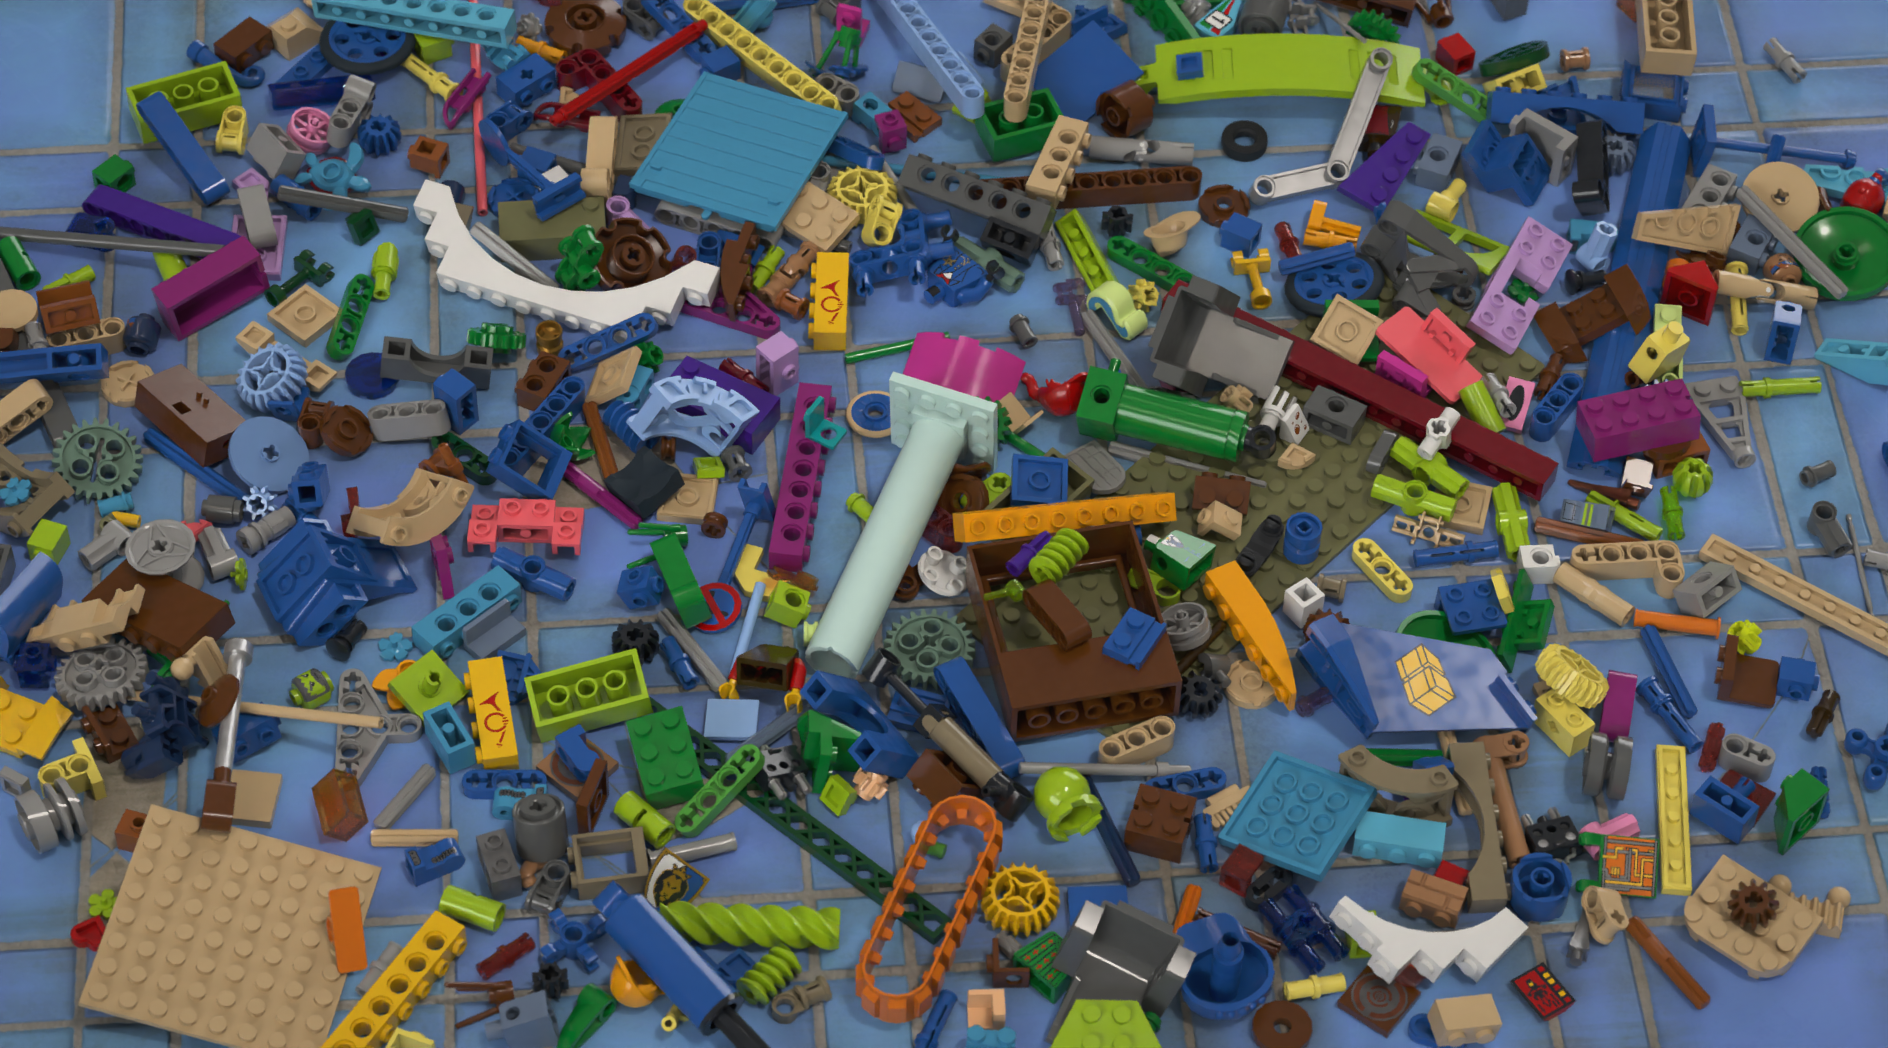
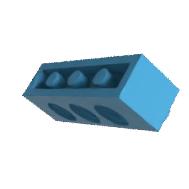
(444, 626)

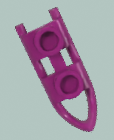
(464, 103)

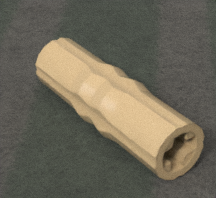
(1593, 594)

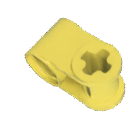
(232, 131)
(882, 216)

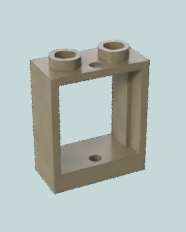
(603, 843)

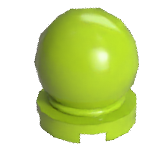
(1066, 802)

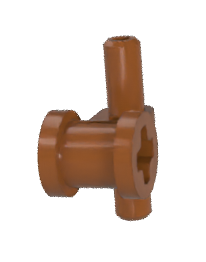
(444, 463)

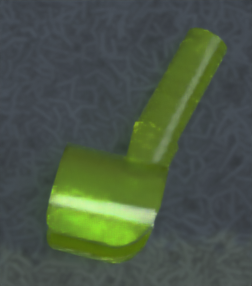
(1012, 588)

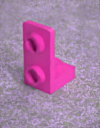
(851, 17)

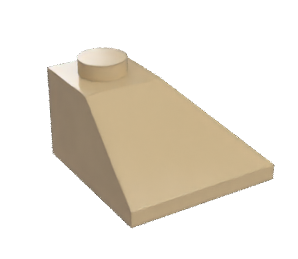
(294, 33)

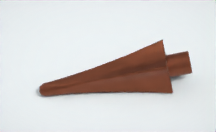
(1612, 493)

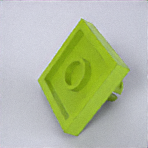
(427, 685)

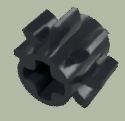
(1117, 221)
(550, 979)

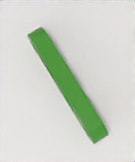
(1458, 87)
(723, 794)

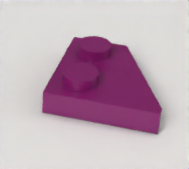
(442, 557)

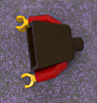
(768, 668)

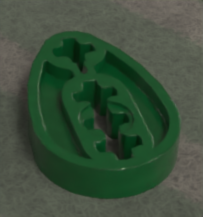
(1514, 58)

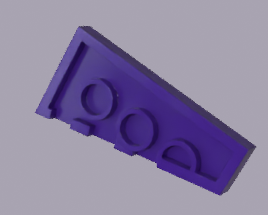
(1386, 169)

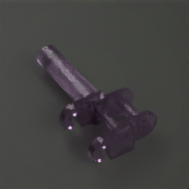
(1072, 301)

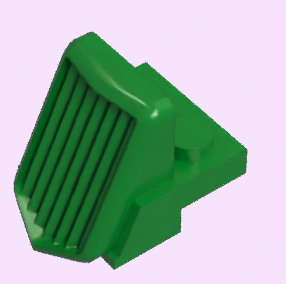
(825, 747)

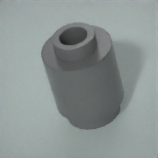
(222, 509)

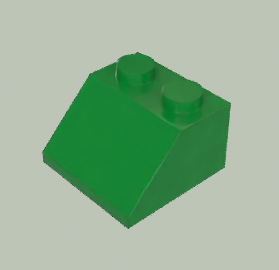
(1798, 808)

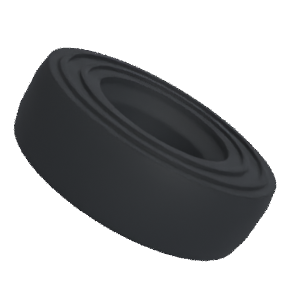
(1248, 129)

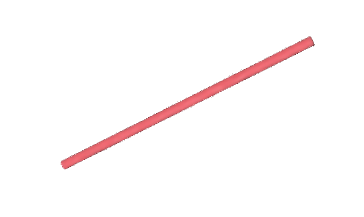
(479, 146)

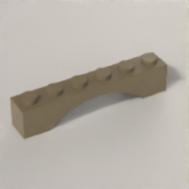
(1486, 879)

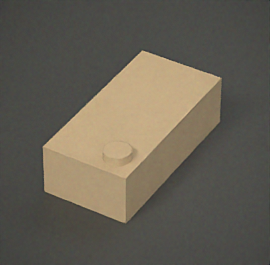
(1666, 36)

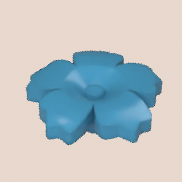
(16, 491)
(395, 648)

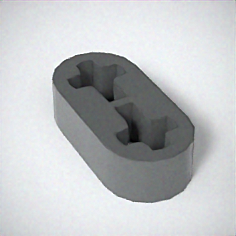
(1381, 453)

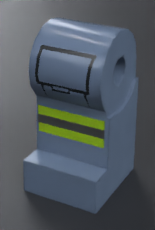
(1588, 514)

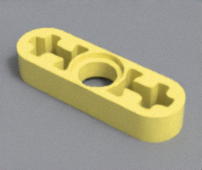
(1378, 559)

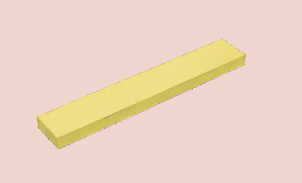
(1673, 820)

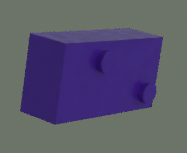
(764, 401)

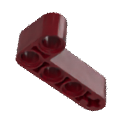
(590, 68)

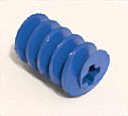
(616, 417)

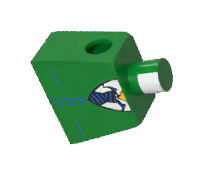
(1180, 557)

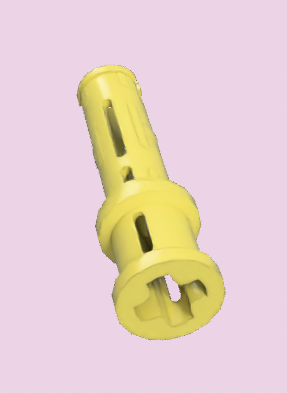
(438, 81)
(1738, 305)

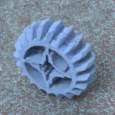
(266, 377)

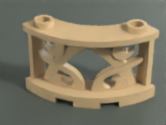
(419, 513)

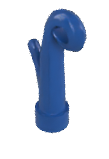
(201, 54)

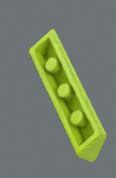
(1085, 249)

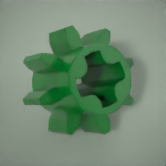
(651, 355)

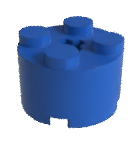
(1540, 887)

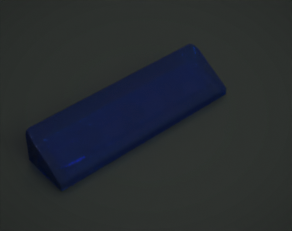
(309, 92)

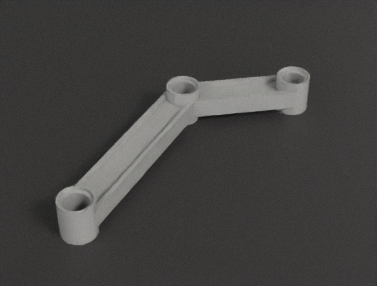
(1346, 145)

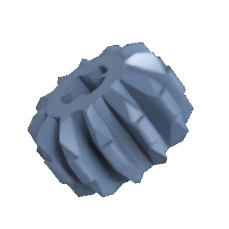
(1620, 154)

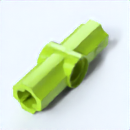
(1430, 471)
(1413, 498)
(1510, 519)

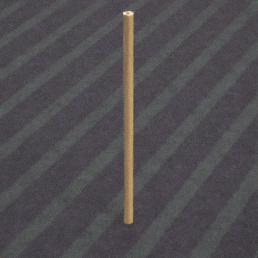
(298, 713)

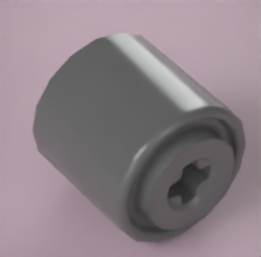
(1263, 16)
(540, 828)

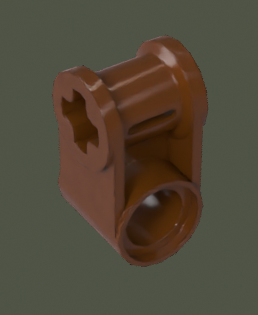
(309, 421)

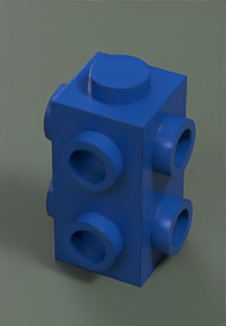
(309, 486)
(252, 734)

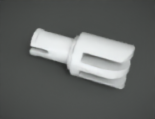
(1273, 414)

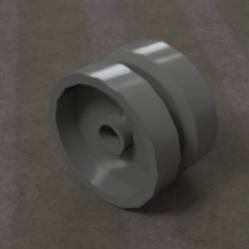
(1606, 765)

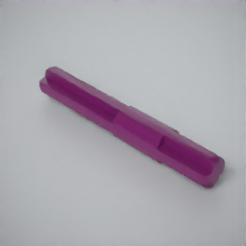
(602, 496)

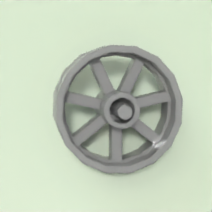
(1184, 626)

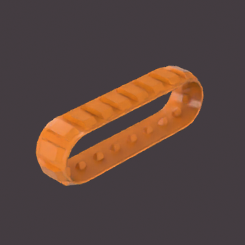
(946, 813)

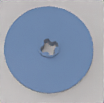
(249, 456)

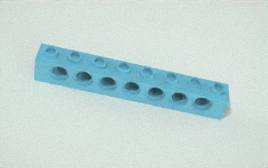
(434, 18)

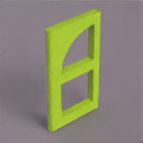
(1486, 262)

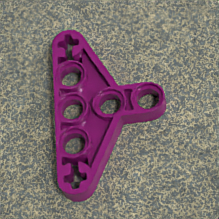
(753, 308)

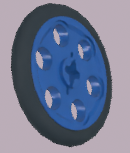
(367, 42)
(1333, 282)

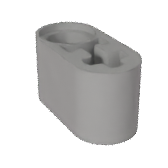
(1746, 757)

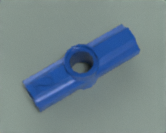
(534, 573)

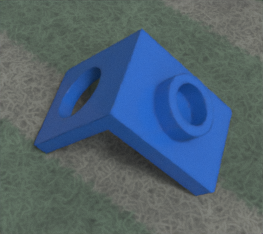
(292, 409)

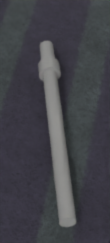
(1157, 770)

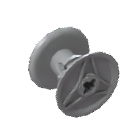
(167, 549)

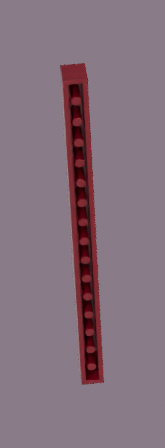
(1409, 413)

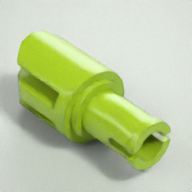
(384, 269)

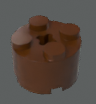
(1125, 110)

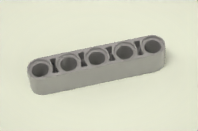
(690, 220)

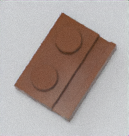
(916, 115)

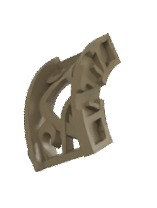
(46, 491)
(1428, 789)

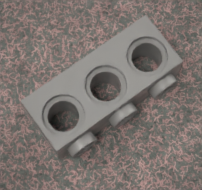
(1713, 188)

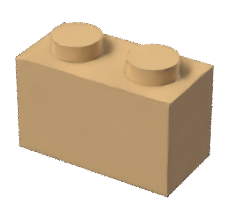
(1464, 1020)

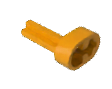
(1320, 223)

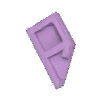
(251, 178)

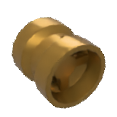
(549, 337)

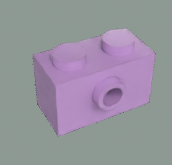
(778, 363)

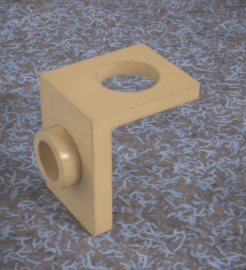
(1017, 413)

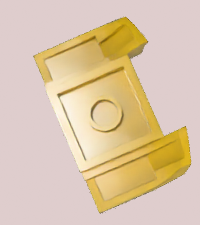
(29, 725)

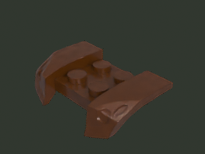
(1594, 314)

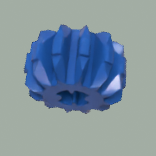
(379, 134)

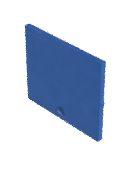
(1084, 70)

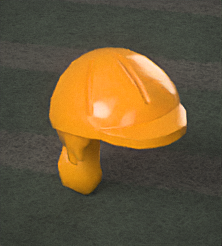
(632, 985)

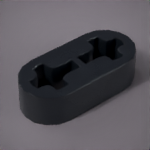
(1265, 884)

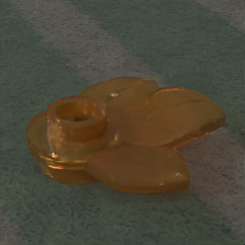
(801, 579)

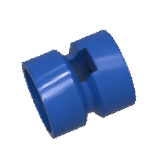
(1302, 538)

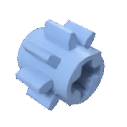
(253, 506)

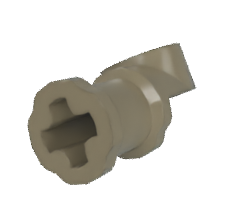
(800, 999)

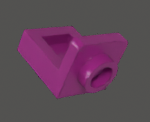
(891, 131)

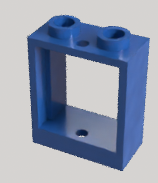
(557, 462)

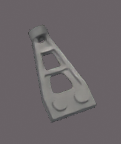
(1720, 393)

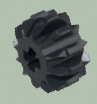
(636, 636)
(1204, 686)

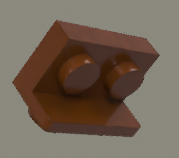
(109, 731)

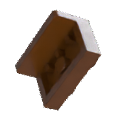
(1230, 492)

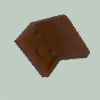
(1745, 677)

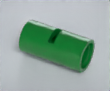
(18, 264)

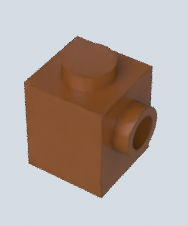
(129, 830)

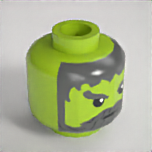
(311, 689)

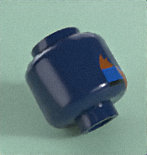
(141, 334)

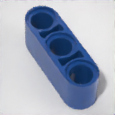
(1556, 407)

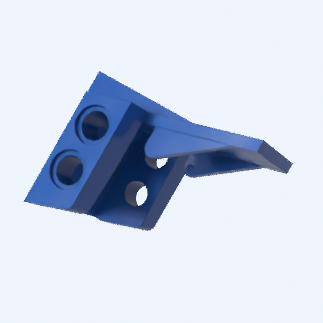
(323, 579)

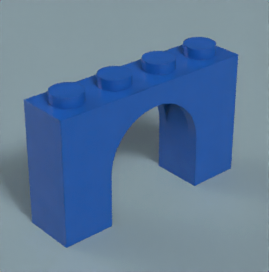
(880, 745)

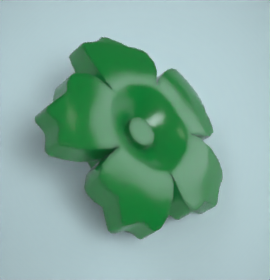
(1521, 291)

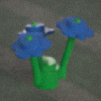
(850, 40)

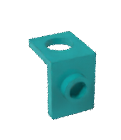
(816, 424)

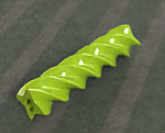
(743, 924)

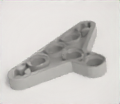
(365, 741)

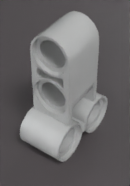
(351, 109)

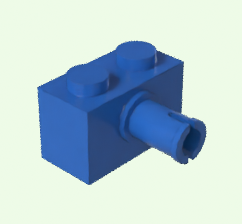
(1725, 807)

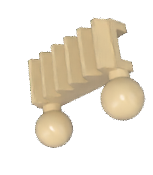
(202, 661)
(1831, 909)

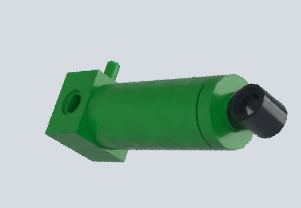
(1116, 408)

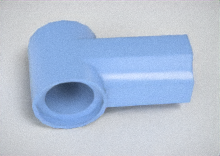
(1595, 252)

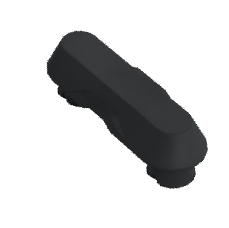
(1260, 545)

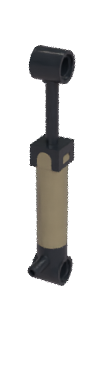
(938, 724)

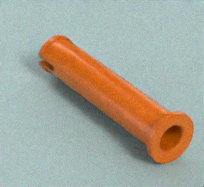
(1678, 622)

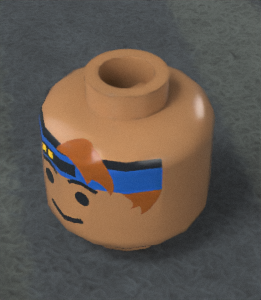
(1782, 268)

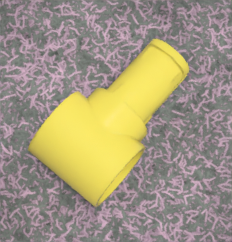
(1446, 204)

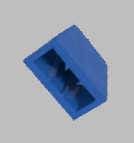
(1784, 322)

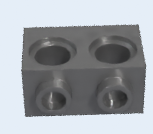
(499, 865)

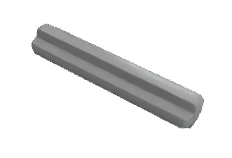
(405, 797)

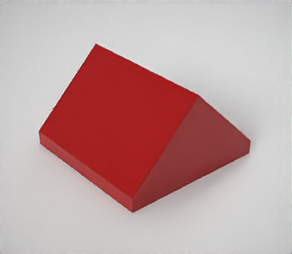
(1693, 289)

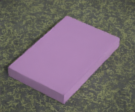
(271, 256)

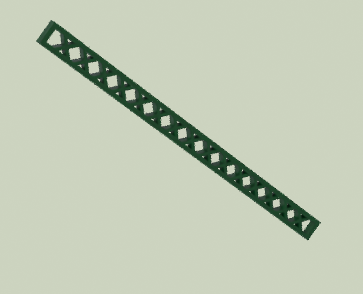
(817, 830)

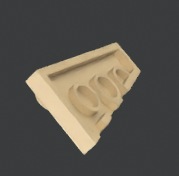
(1689, 228)

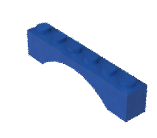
(1619, 116)

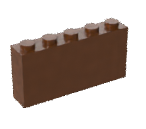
(170, 614)

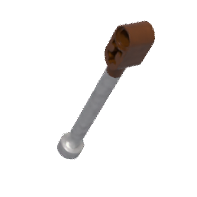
(220, 791)

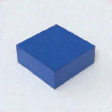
(1189, 66)

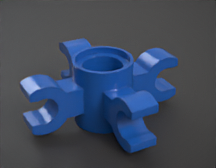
(574, 931)

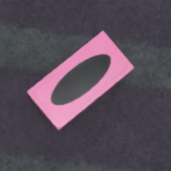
(1521, 394)

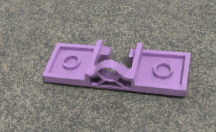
(1535, 260)

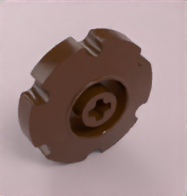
(585, 25)
(626, 241)

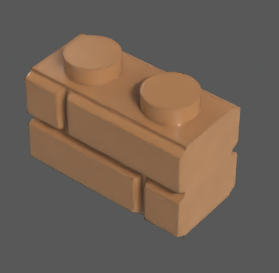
(1433, 899)

